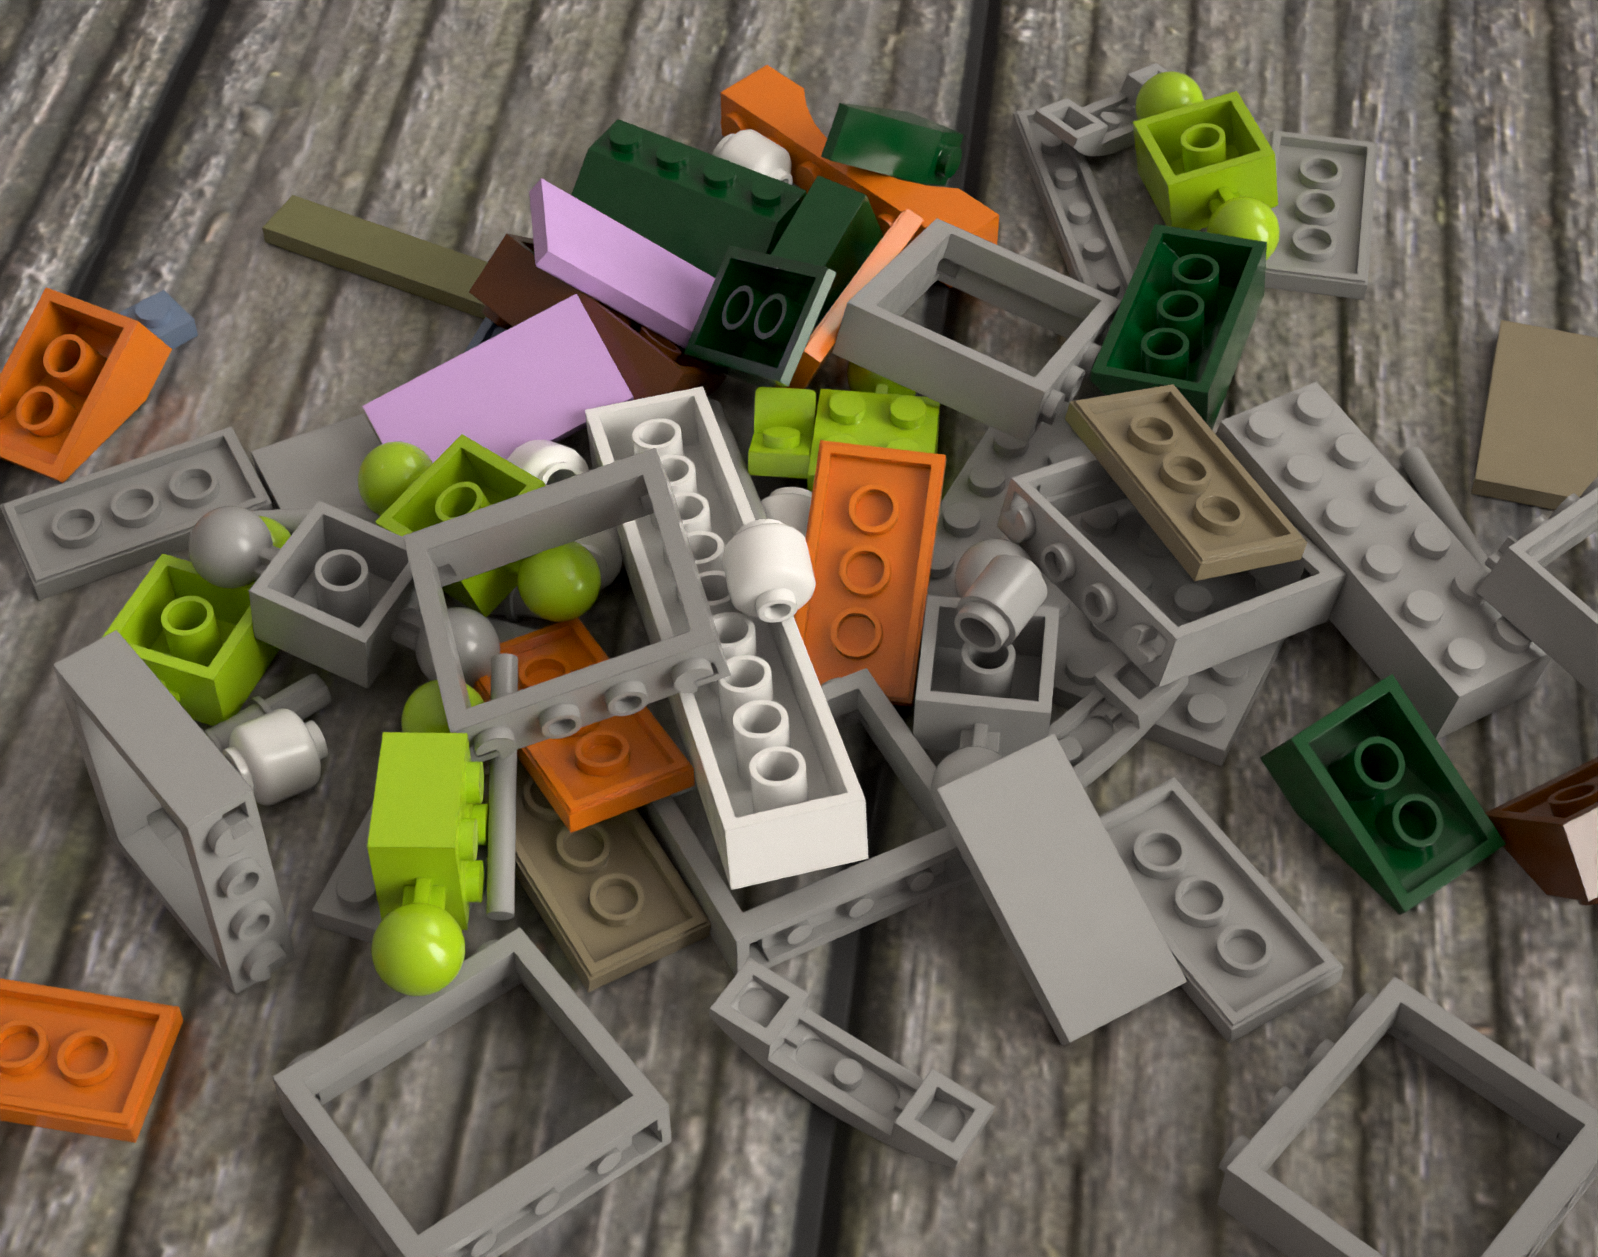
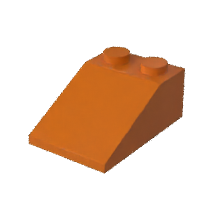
(73, 383)

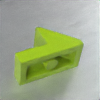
(782, 432)

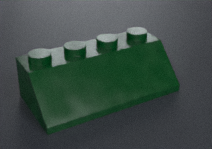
(684, 196)
(1184, 317)

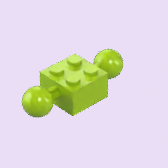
(1205, 160)
(874, 415)
(415, 493)
(197, 636)
(425, 846)

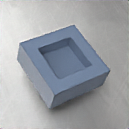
(164, 319)

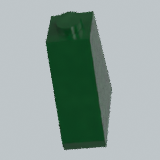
(832, 231)

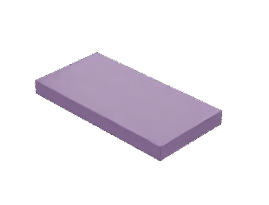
(616, 264)
(507, 389)

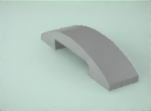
(1100, 126)
(1112, 717)
(844, 1075)

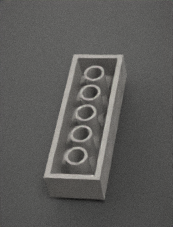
(1408, 578)

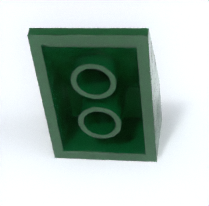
(759, 316)
(1384, 796)

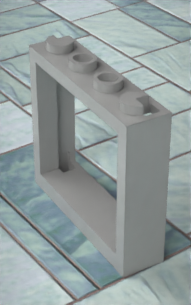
(954, 374)
(542, 522)
(1037, 522)
(1536, 599)
(164, 809)
(842, 900)
(1460, 1051)
(534, 1192)

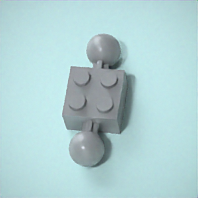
(332, 592)
(976, 699)

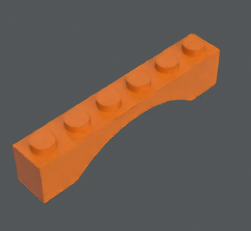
(779, 112)

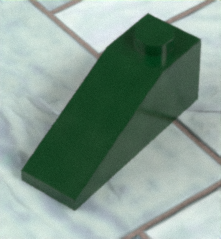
(893, 144)

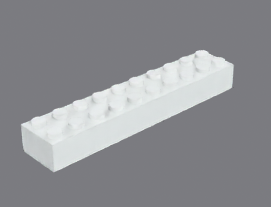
(765, 735)

